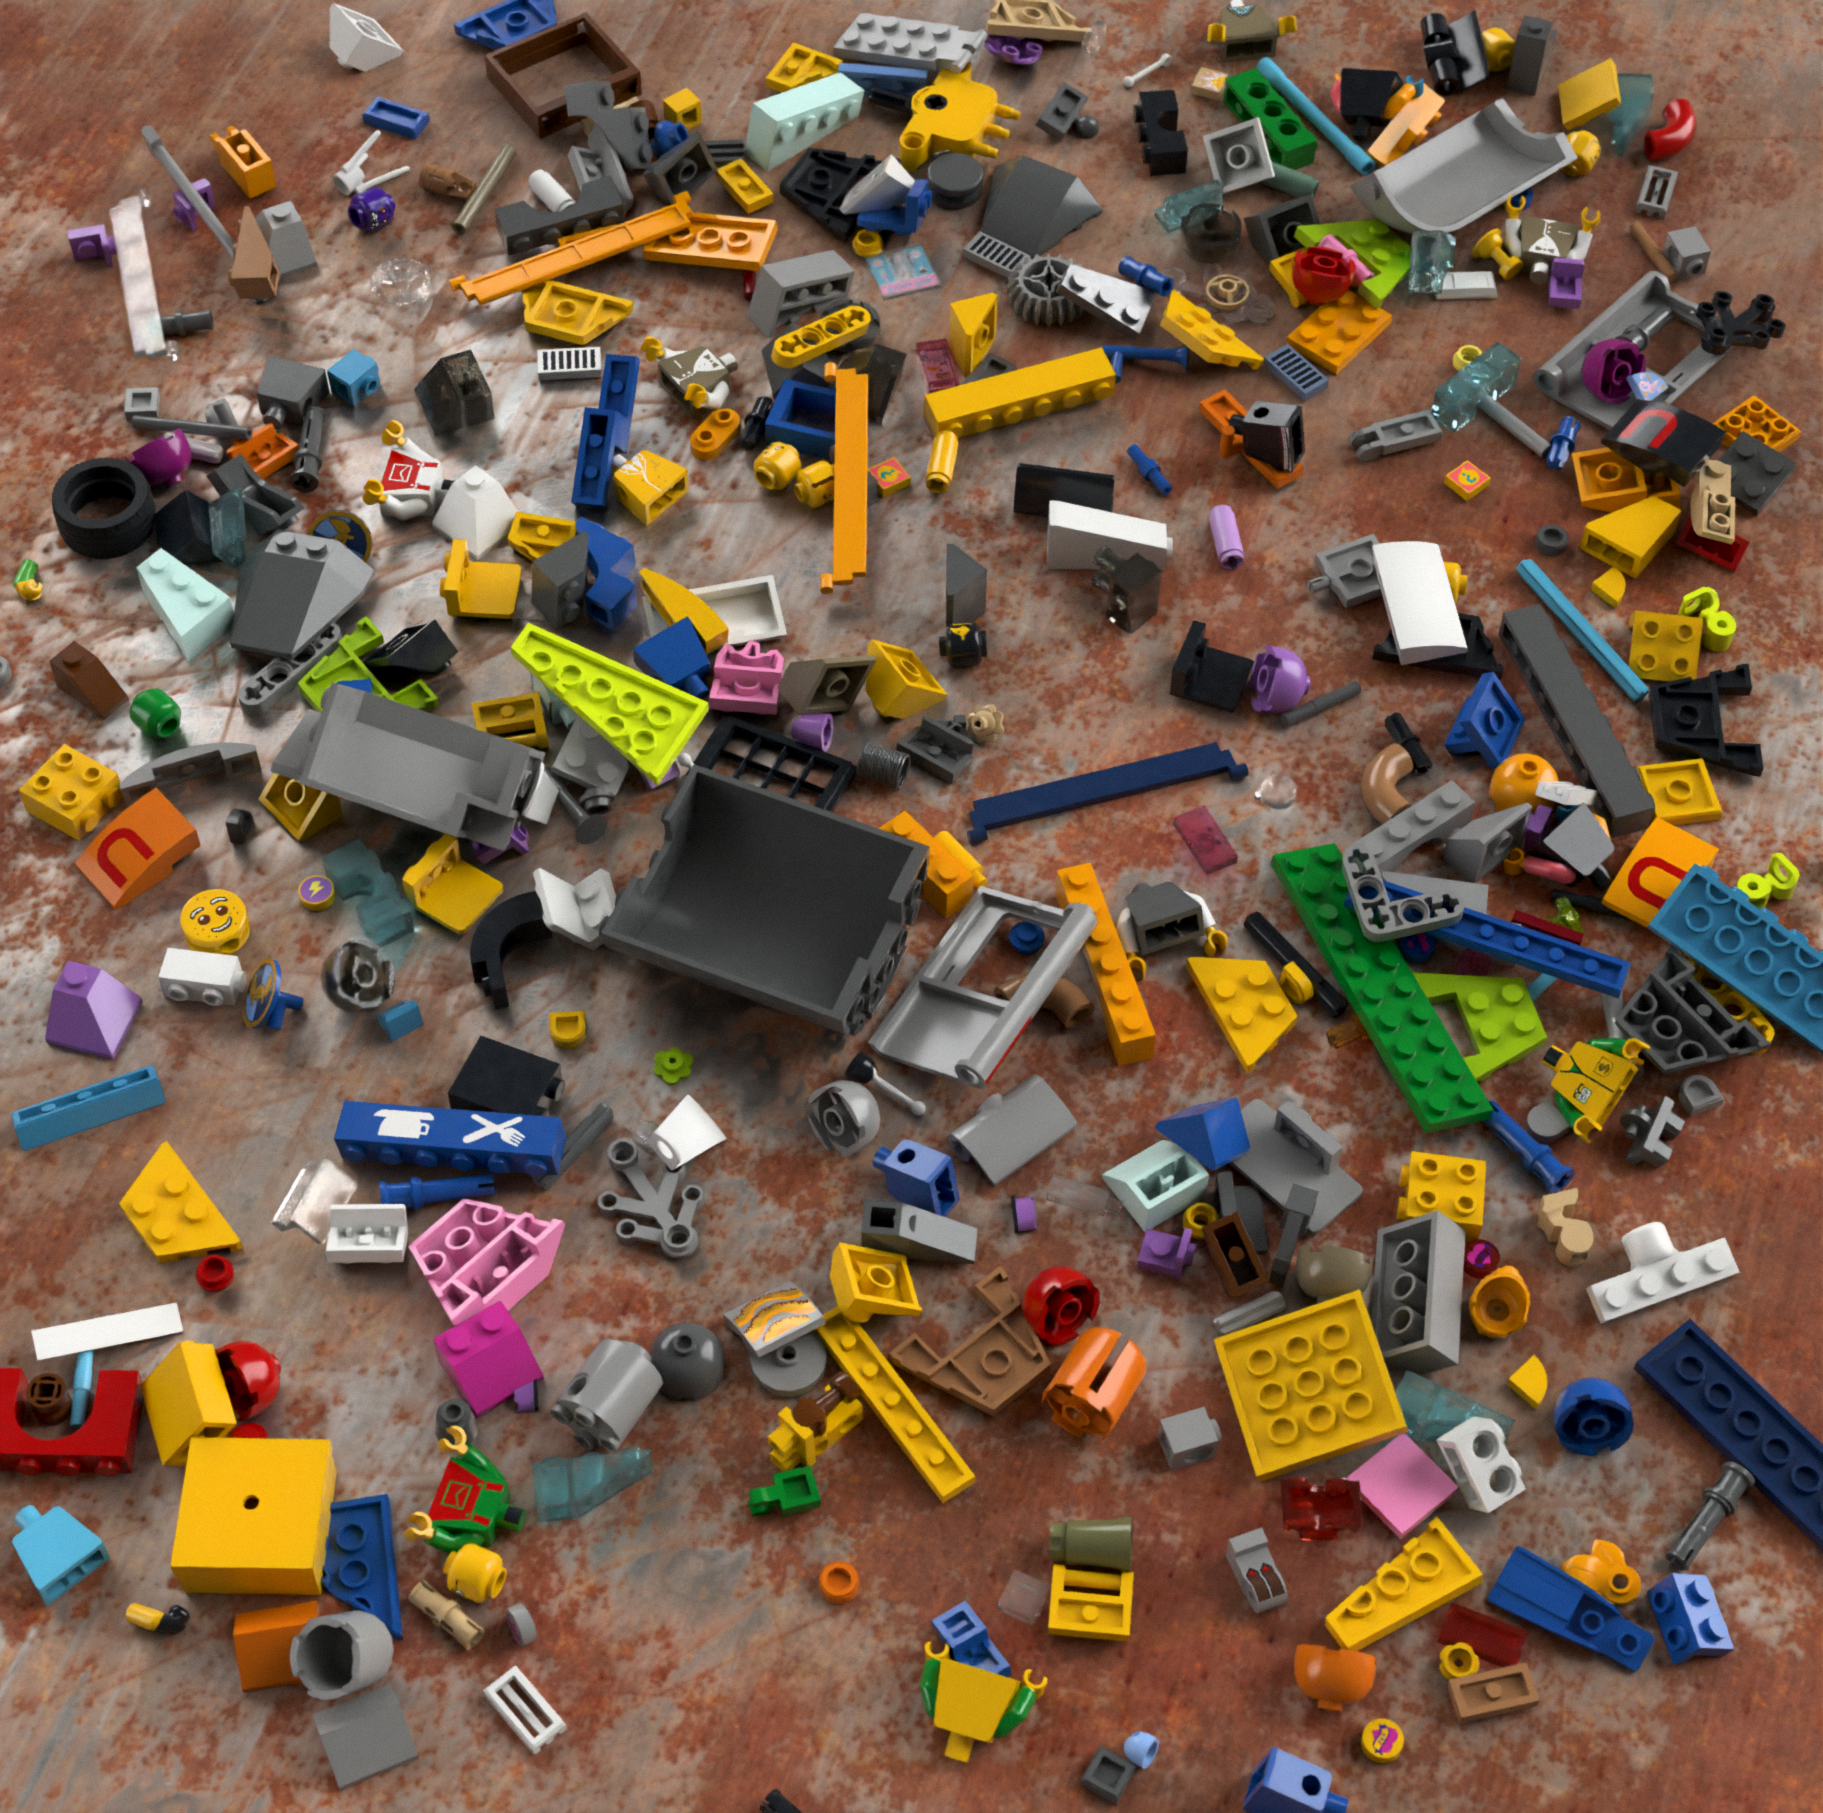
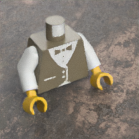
(1541, 240)
(692, 376)

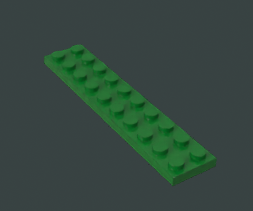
(1383, 994)

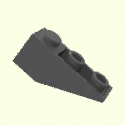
(916, 1233)

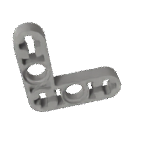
(1392, 912)

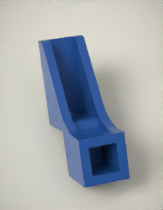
(610, 562)

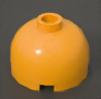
(1517, 780)

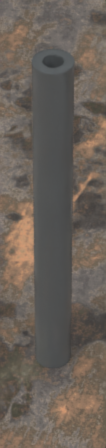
(192, 427)

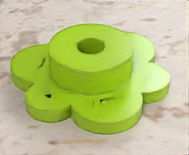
(673, 1065)

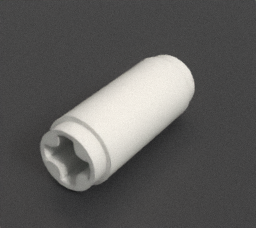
(549, 191)

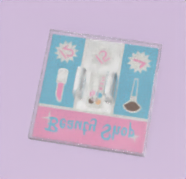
(903, 271)

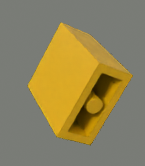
(187, 1400)

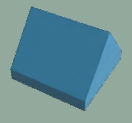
(400, 1019)

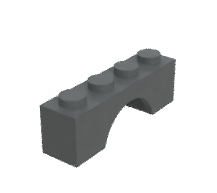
(528, 228)

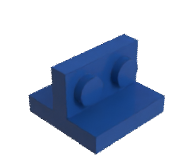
(1486, 722)

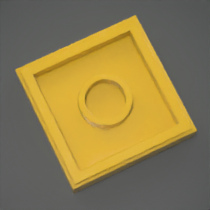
(1681, 791)

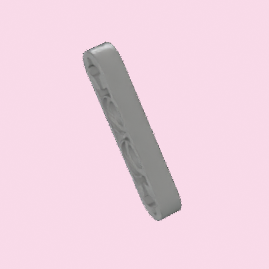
(294, 670)

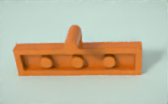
(1218, 411)

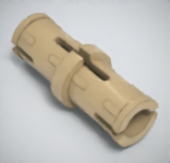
(446, 1615)

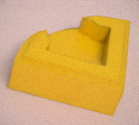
(1610, 587)
(1530, 1382)

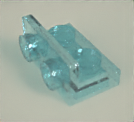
(1180, 204)

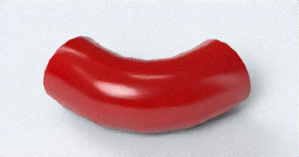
(1675, 135)

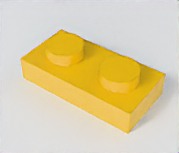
(744, 186)

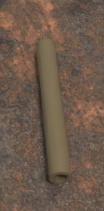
(484, 189)

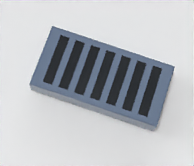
(1296, 372)

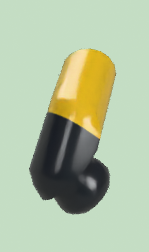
(155, 1620)

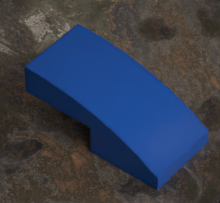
(969, 1640)

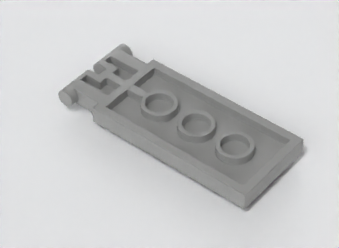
(908, 43)

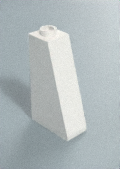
(1080, 531)

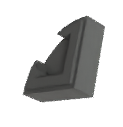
(238, 825)

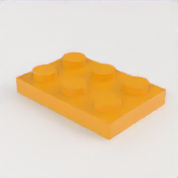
(1339, 331)

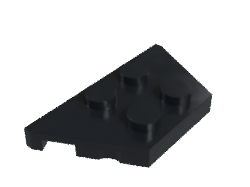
(1474, 662)

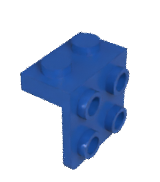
(901, 219)

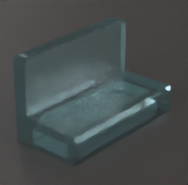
(228, 527)

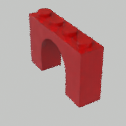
(100, 1446)

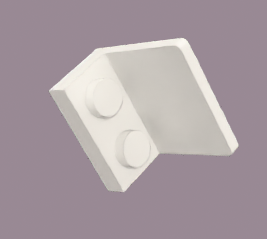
(578, 908)

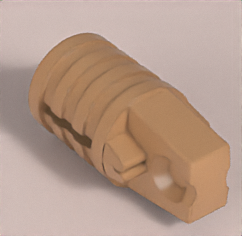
(453, 185)

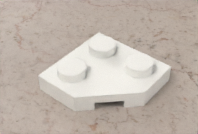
(590, 759)

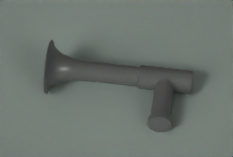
(589, 827)

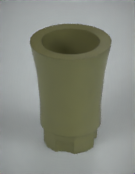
(1094, 1542)

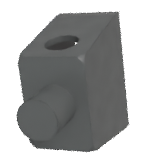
(289, 389)

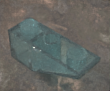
(1632, 113)
(577, 1485)

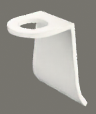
(540, 797)
(685, 1134)

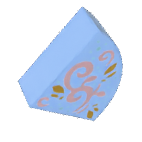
(1646, 385)

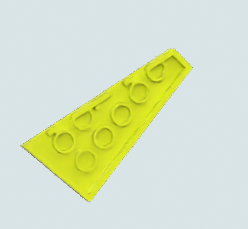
(627, 708)

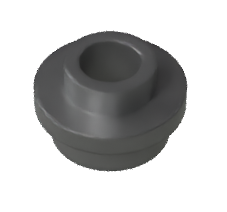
(596, 801)

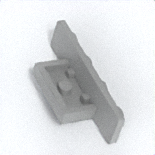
(599, 163)

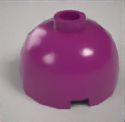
(1607, 368)
(163, 459)

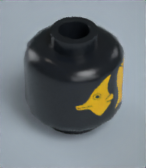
(963, 645)

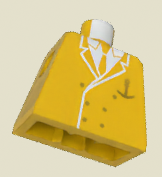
(648, 484)

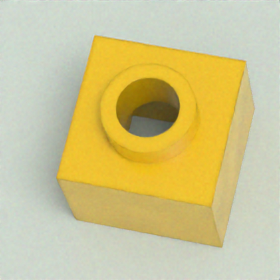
(683, 108)

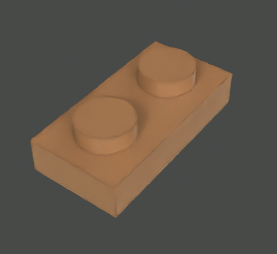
(1493, 1693)

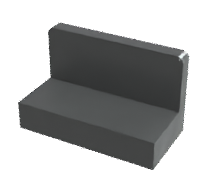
(1247, 1203)

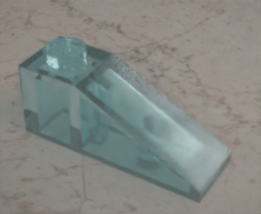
(1435, 1410)

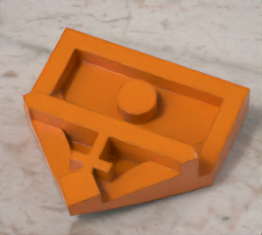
(265, 450)

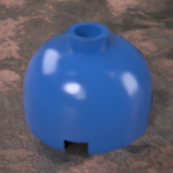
(1592, 1416)

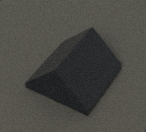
(185, 529)

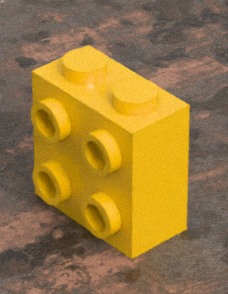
(71, 792)
(1446, 1185)

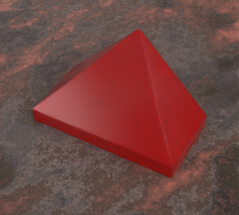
(1719, 552)

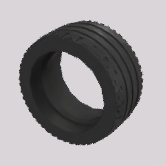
(97, 480)

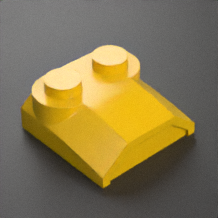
(871, 1283)

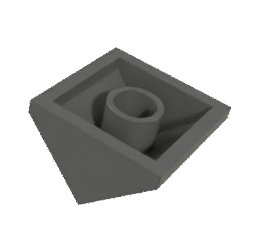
(809, 372)
(964, 587)

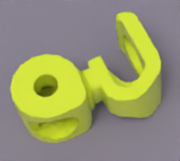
(1718, 625)
(1773, 883)

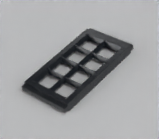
(728, 726)

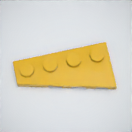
(1411, 1585)

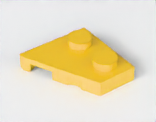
(801, 67)
(538, 534)

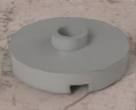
(791, 1376)

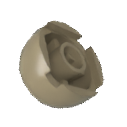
(1332, 1271)

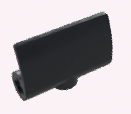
(1454, 53)
(1039, 484)

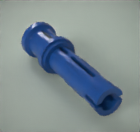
(1536, 1157)
(417, 1193)

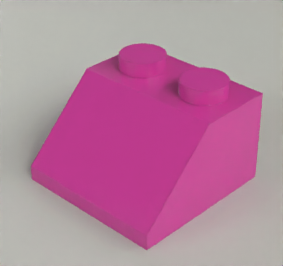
(487, 1358)

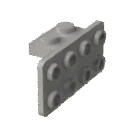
(1297, 1151)

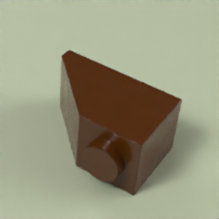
(87, 680)
(1234, 1255)

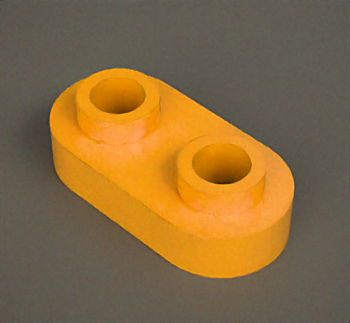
(720, 430)

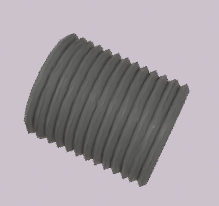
(883, 765)

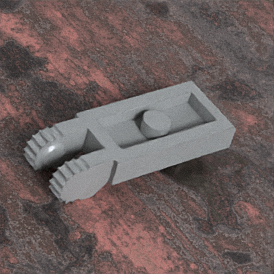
(1395, 435)

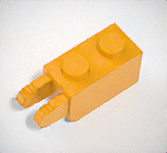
(245, 161)

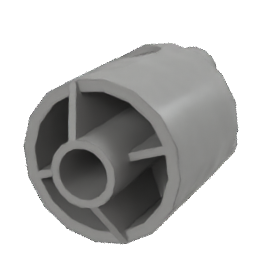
(608, 1394)

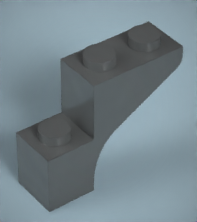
(623, 126)
(263, 504)

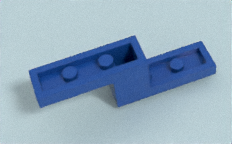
(605, 431)

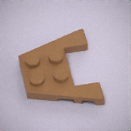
(992, 1363)

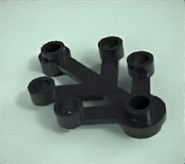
(1717, 339)

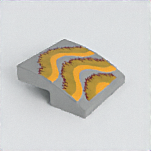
(774, 1319)

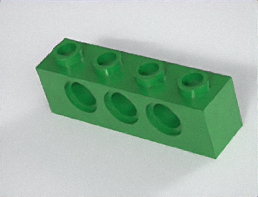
(1287, 139)

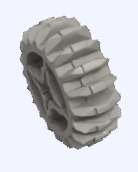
(1030, 295)

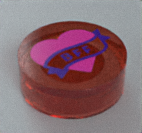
(1480, 1258)

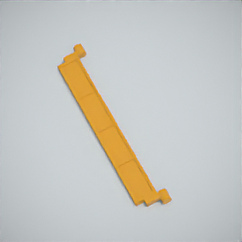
(577, 253)
(849, 477)

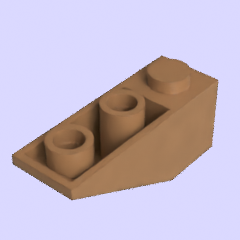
(254, 267)

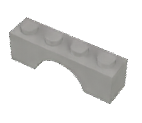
(1425, 820)

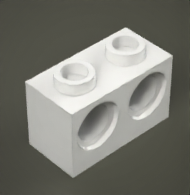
(1474, 1470)

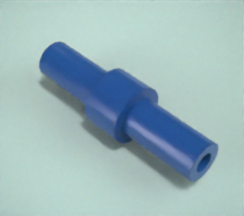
(1149, 469)

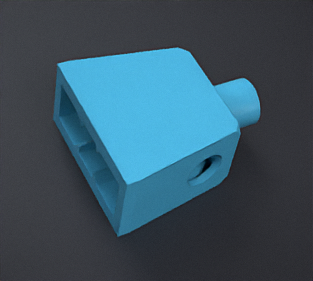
(56, 1550)

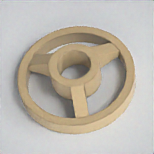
(1227, 281)

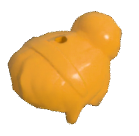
(1508, 1292)

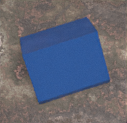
(1209, 1132)

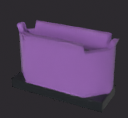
(1023, 1214)
(527, 1397)

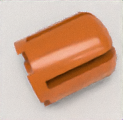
(1070, 1390)

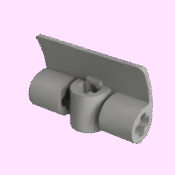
(1013, 1129)

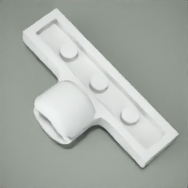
(1659, 1272)

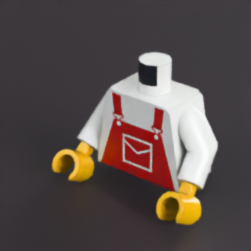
(410, 480)

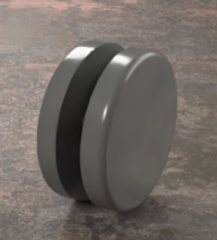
(955, 180)

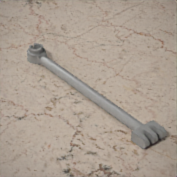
(159, 153)

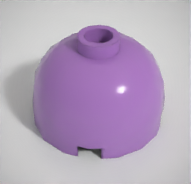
(1278, 680)

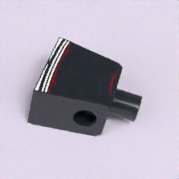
(1272, 433)

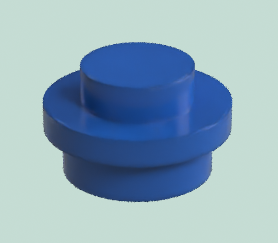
(1026, 938)

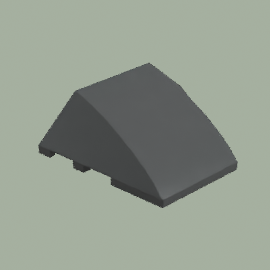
(1035, 205)
(1684, 1020)

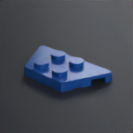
(507, 22)

